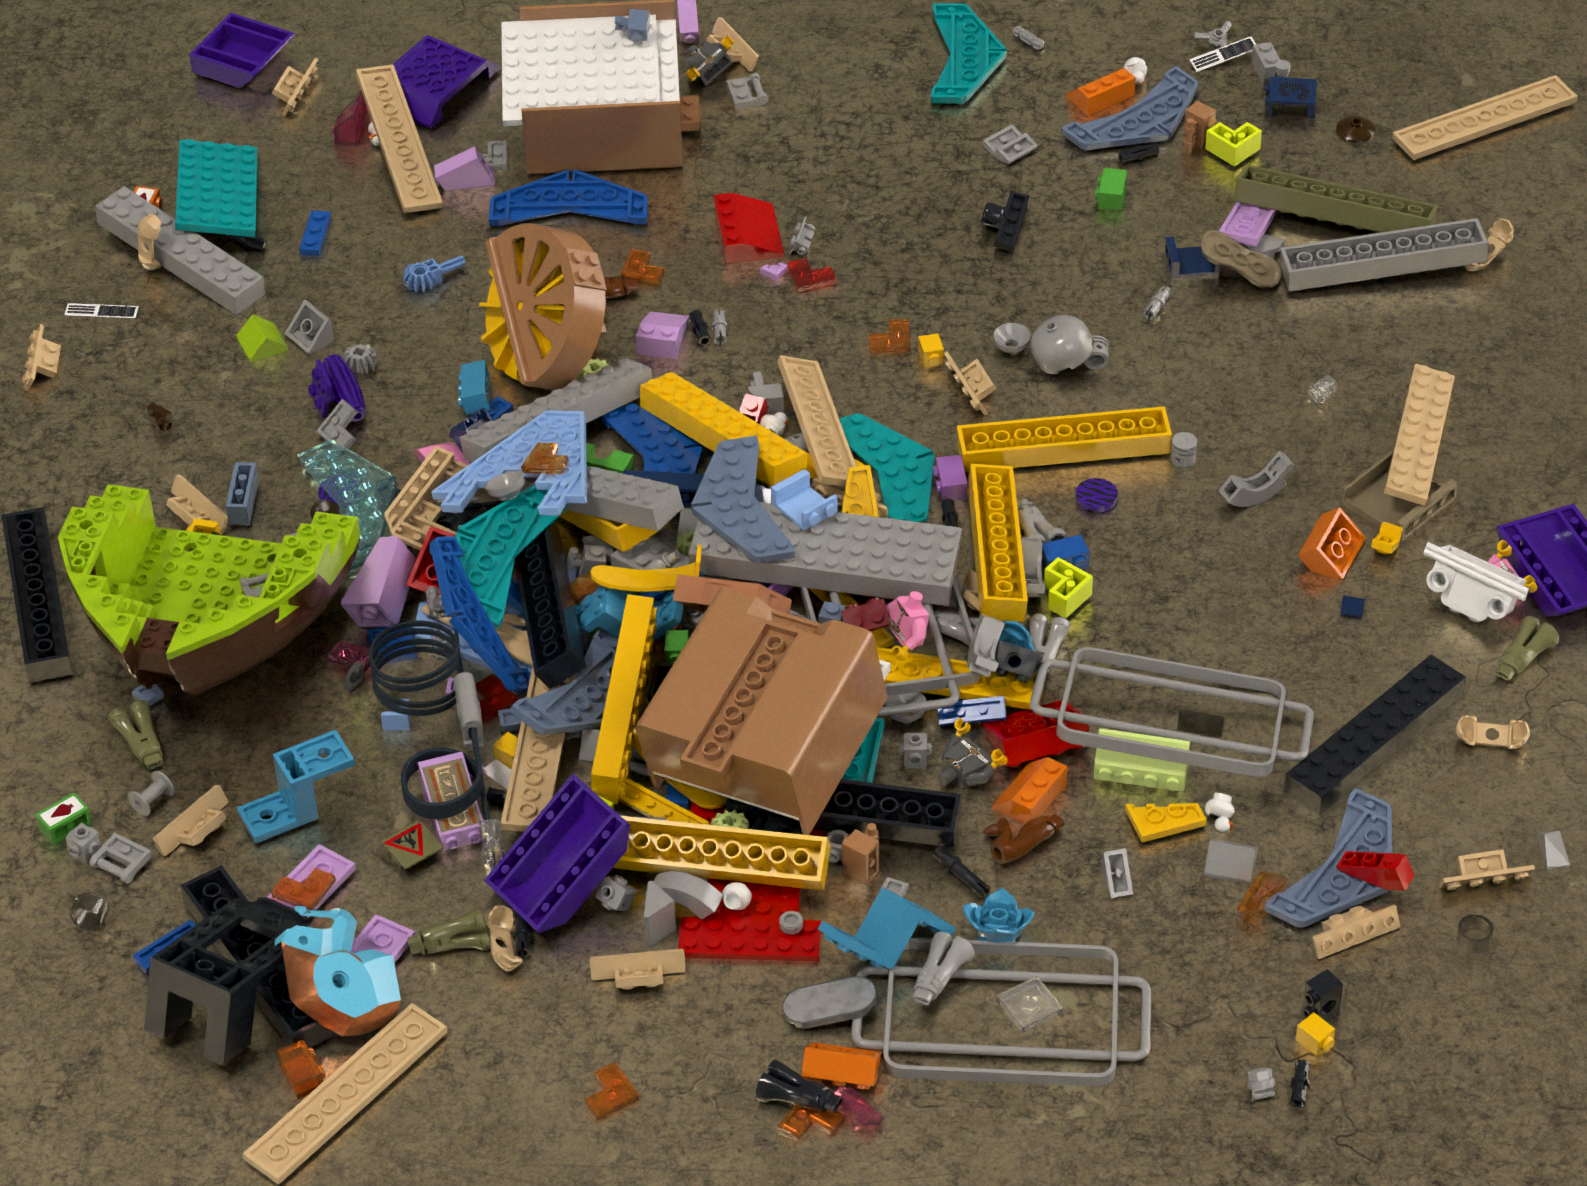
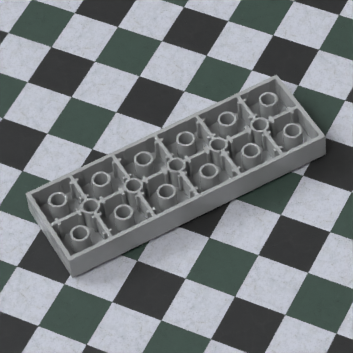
(847, 556)

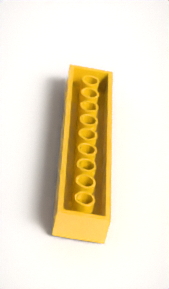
(713, 421)
(1066, 438)
(997, 542)
(624, 698)
(726, 853)

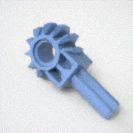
(429, 273)

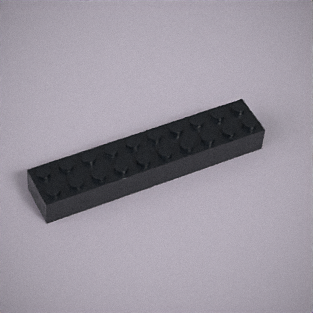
(36, 595)
(549, 609)
(1374, 734)
(895, 810)
(207, 895)

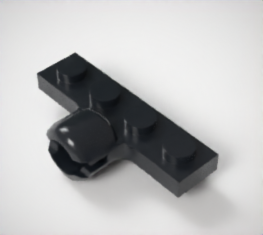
(1006, 219)
(471, 511)

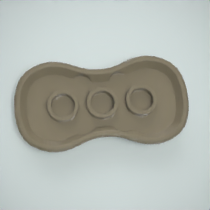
(1253, 265)

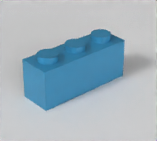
(474, 387)

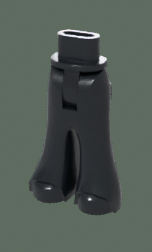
(787, 1085)

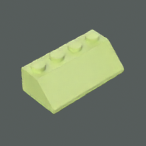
(1139, 769)

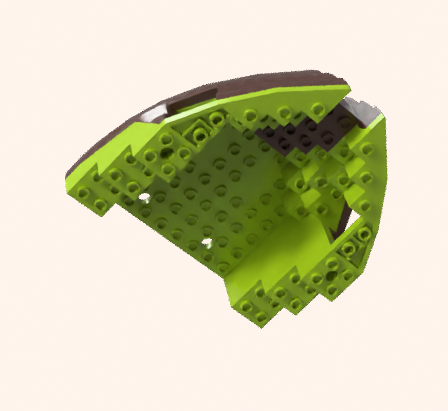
(186, 610)

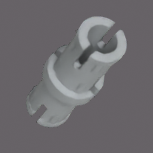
(1157, 302)
(719, 327)

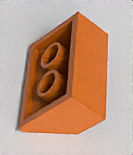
(1103, 92)
(1332, 545)
(1032, 790)
(841, 1064)

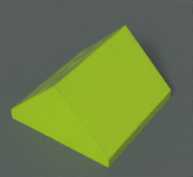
(260, 339)

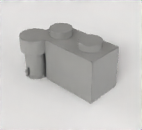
(1267, 63)

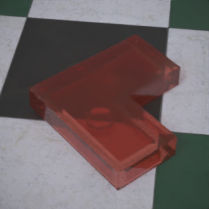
(810, 279)
(495, 697)

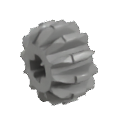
(361, 358)

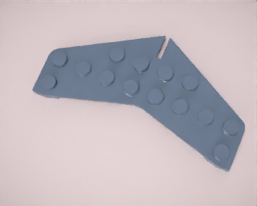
(1144, 122)
(729, 505)
(579, 703)
(1331, 891)

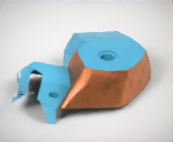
(331, 984)

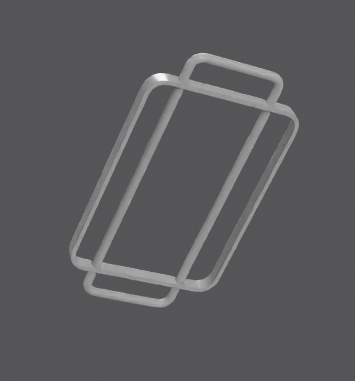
(1180, 670)
(949, 681)
(1003, 1075)

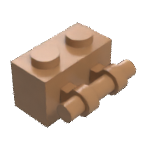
(1197, 121)
(861, 854)

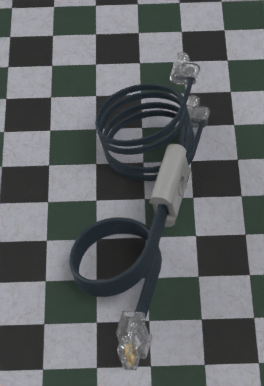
(467, 709)

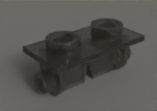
(1200, 723)

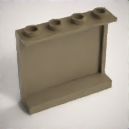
(1368, 499)

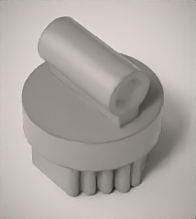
(1261, 1083)

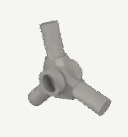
(1217, 37)

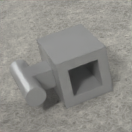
(589, 557)

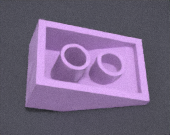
(661, 335)

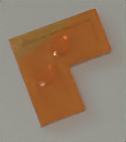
(637, 267)
(895, 341)
(544, 461)
(1264, 886)
(306, 893)
(616, 1092)
(801, 1119)

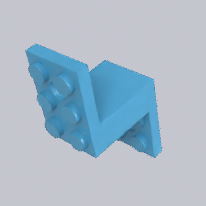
(607, 607)
(295, 773)
(885, 929)

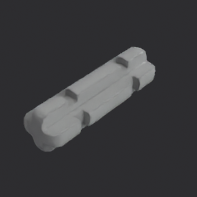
(1028, 37)

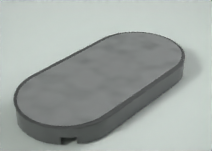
(829, 1002)

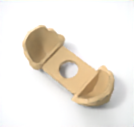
(148, 231)
(1500, 237)
(1510, 735)
(499, 926)

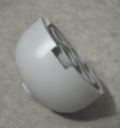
(1061, 344)

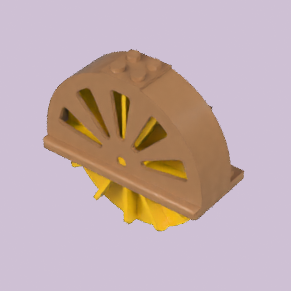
(543, 304)

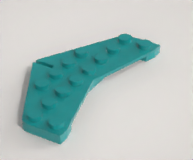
(972, 50)
(899, 463)
(494, 542)

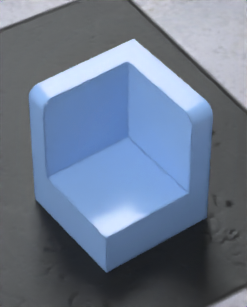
(395, 721)

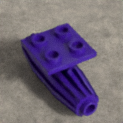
(333, 382)

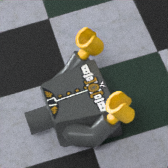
(708, 60)
(966, 762)

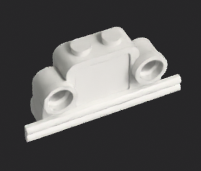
(1473, 584)

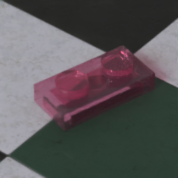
(347, 654)
(859, 1106)

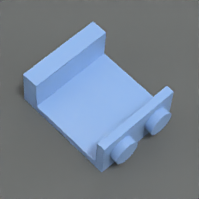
(801, 502)

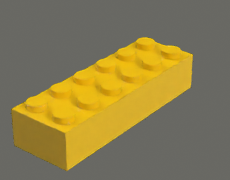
(614, 533)

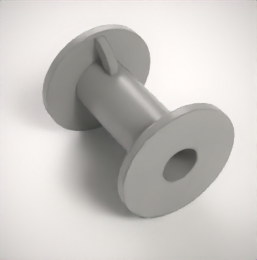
(160, 785)

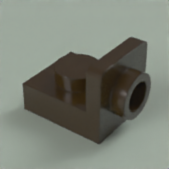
(160, 418)

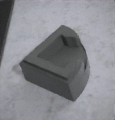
(354, 676)

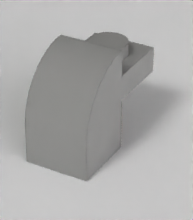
(771, 392)

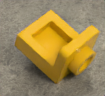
(204, 526)
(1388, 538)

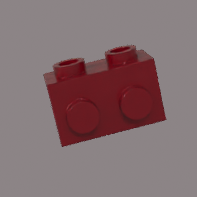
(867, 616)

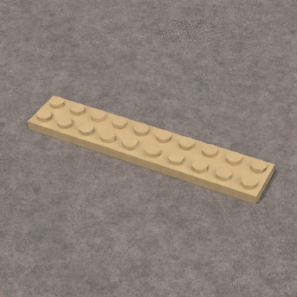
(1484, 117)
(399, 139)
(817, 419)
(1419, 434)
(533, 770)
(344, 1093)

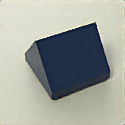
(1352, 606)

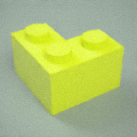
(1231, 144)
(1066, 586)

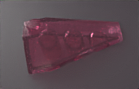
(350, 122)

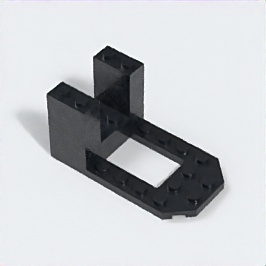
(191, 973)

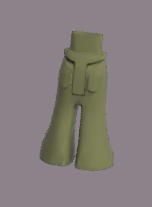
(1517, 656)
(143, 744)
(462, 932)

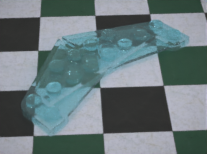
(356, 487)

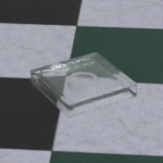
(1029, 1004)

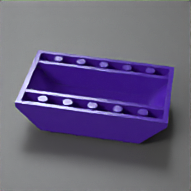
(1554, 553)
(561, 856)

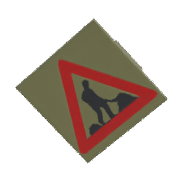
(411, 845)

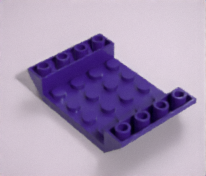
(434, 74)

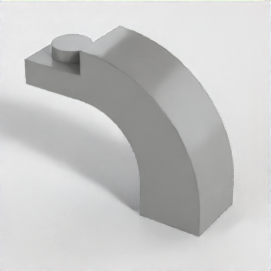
(1260, 487)
(1032, 566)
(983, 645)
(689, 891)

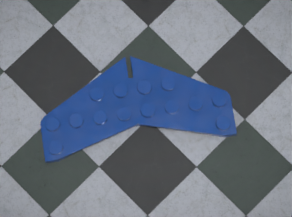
(558, 195)
(656, 441)
(470, 616)

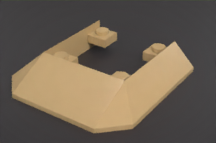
(411, 511)

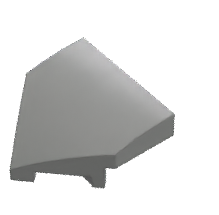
(1267, 245)

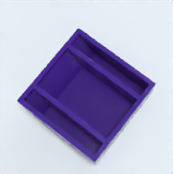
(238, 50)

